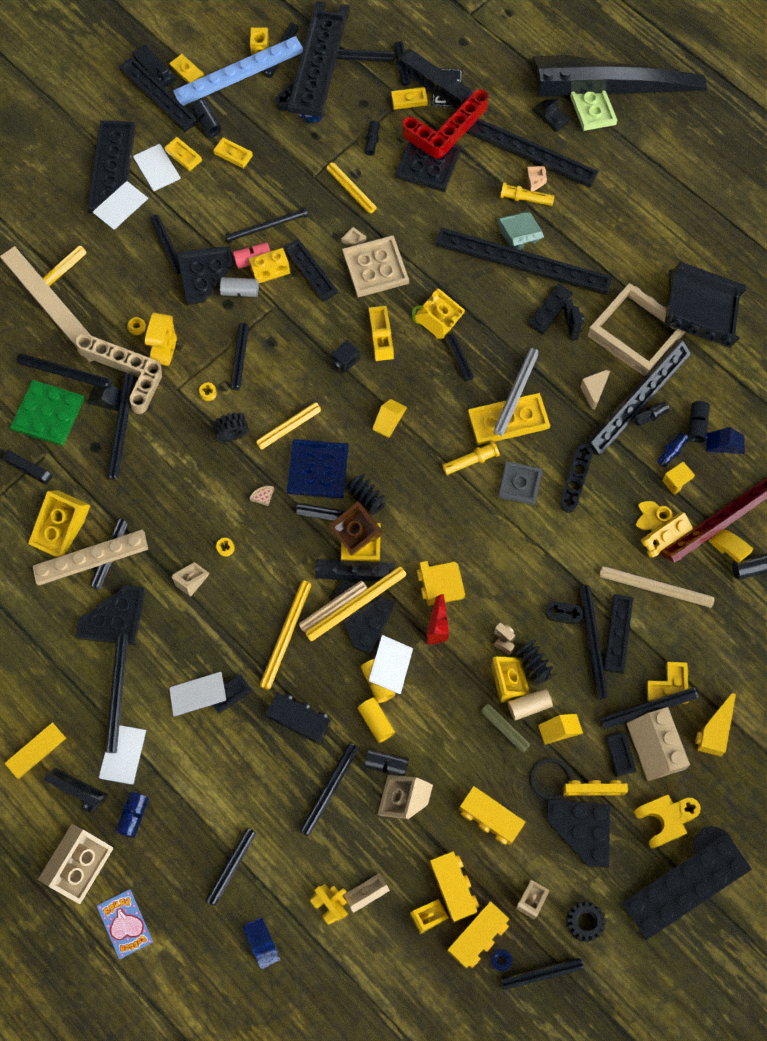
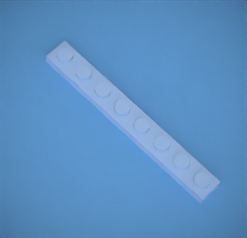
(238, 71)

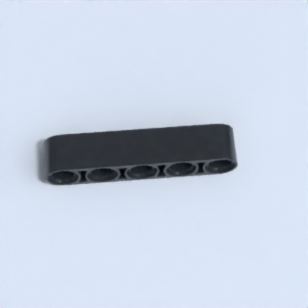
(433, 78)

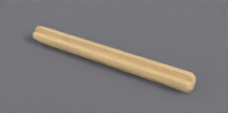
(658, 587)

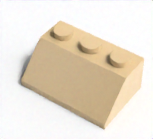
(658, 744)
(75, 863)

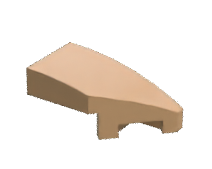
(536, 177)

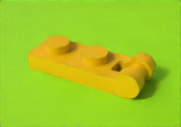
(666, 534)

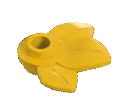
(651, 515)

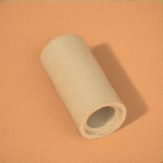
(530, 704)

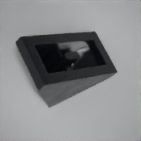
(105, 397)

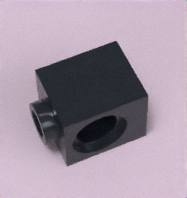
(345, 356)

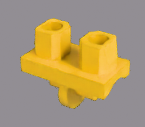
(333, 900)

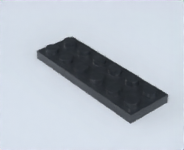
(111, 160)
(686, 886)

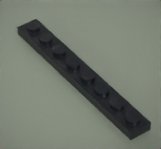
(533, 152)
(638, 397)

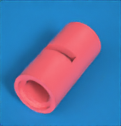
(242, 256)

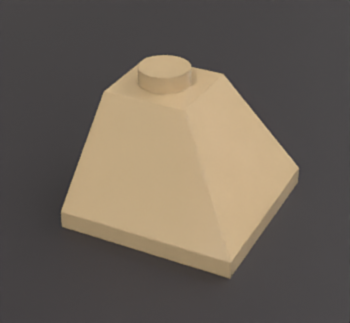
(404, 796)

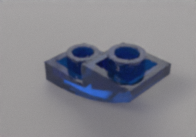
(261, 943)

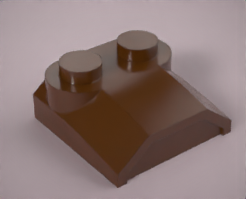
(356, 528)

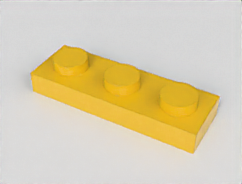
(595, 788)

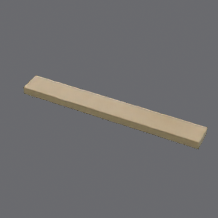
(44, 296)

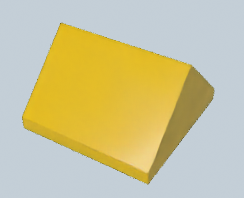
(509, 678)

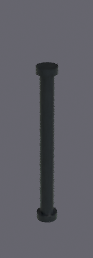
(265, 225)

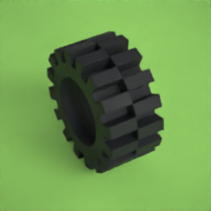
(230, 427)
(597, 915)

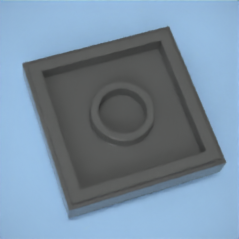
(520, 483)

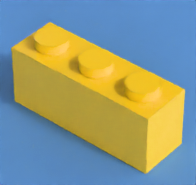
(491, 816)
(454, 886)
(479, 936)

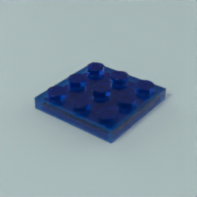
(318, 468)

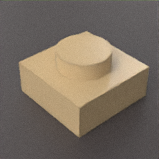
(504, 632)

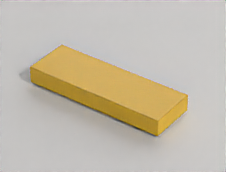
(35, 750)

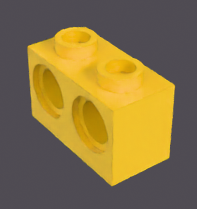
(269, 265)

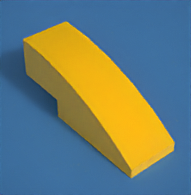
(381, 333)

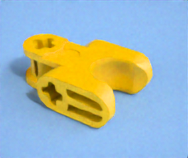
(671, 817)

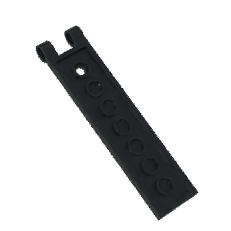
(318, 60)

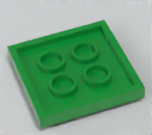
(47, 413)

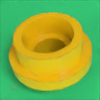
(136, 322)

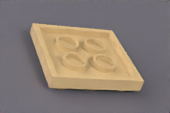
(375, 266)

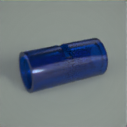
(132, 814)

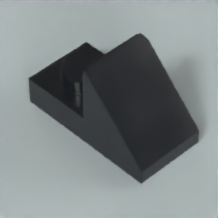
(549, 113)

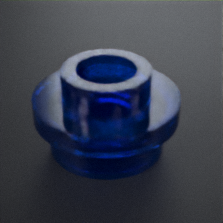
(508, 960)

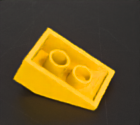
(58, 523)

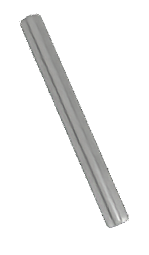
(516, 392)

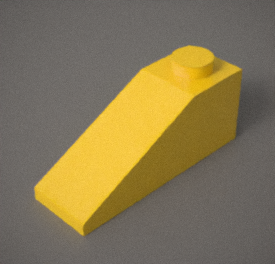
(715, 733)

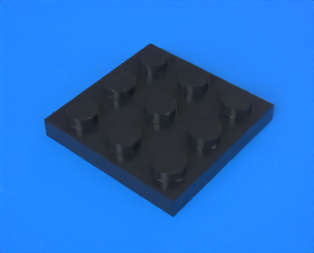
(426, 170)

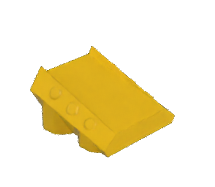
(439, 314)

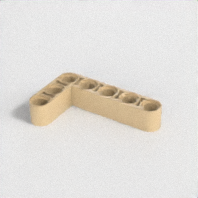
(124, 365)

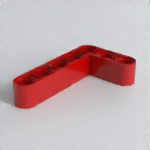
(451, 131)

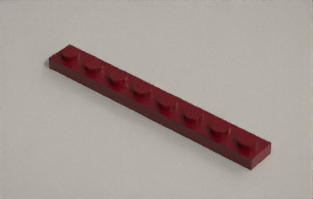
(716, 522)

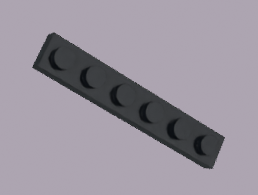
(158, 94)

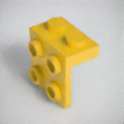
(440, 580)

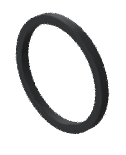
(533, 772)

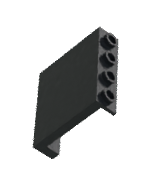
(704, 304)

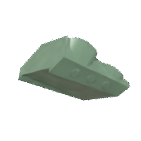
(519, 229)

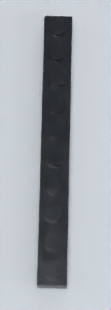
(523, 261)

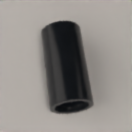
(206, 118)
(698, 421)
(750, 567)
(386, 762)

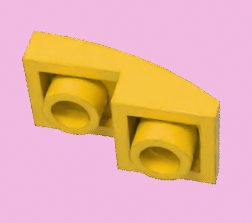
(731, 544)

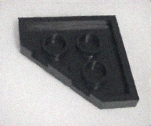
(203, 271)
(114, 616)
(368, 621)
(583, 828)

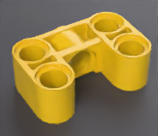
(161, 338)

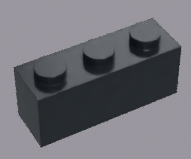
(299, 718)

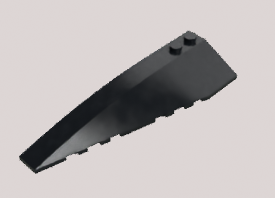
(567, 74)

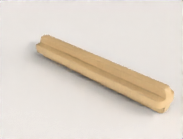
(332, 606)

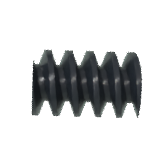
(365, 494)
(535, 663)

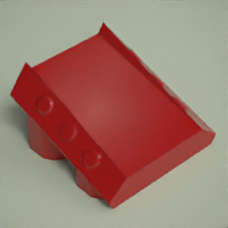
(438, 625)

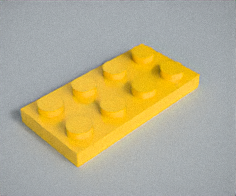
(526, 419)

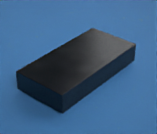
(620, 754)

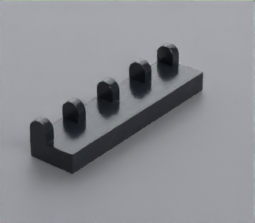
(352, 570)

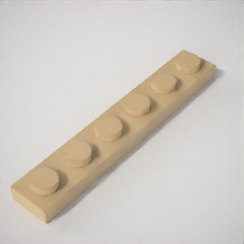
(90, 557)

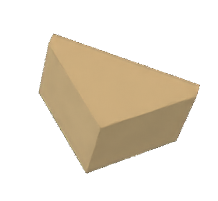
(593, 387)
(190, 578)
(532, 899)

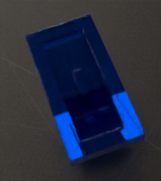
(725, 441)

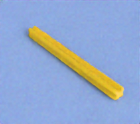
(356, 603)
(285, 635)

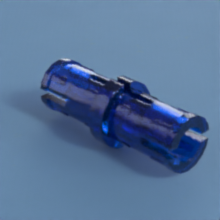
(672, 449)

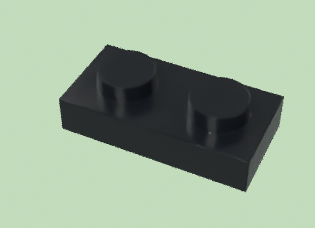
(234, 691)

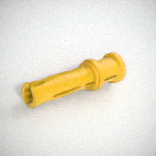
(518, 193)
(479, 455)

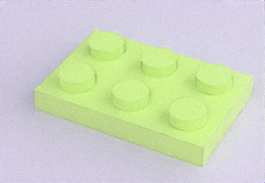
(593, 110)

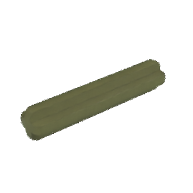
(513, 735)

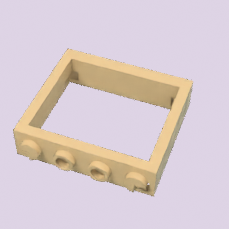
(617, 347)

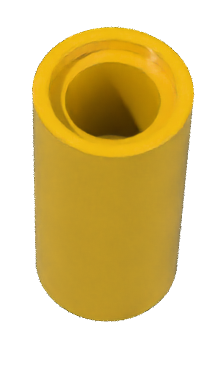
(380, 693)
(376, 720)

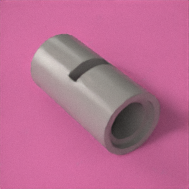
(242, 286)

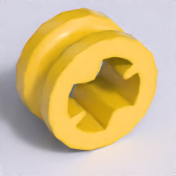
(211, 396)
(220, 550)

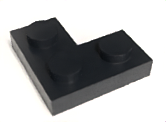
(573, 318)

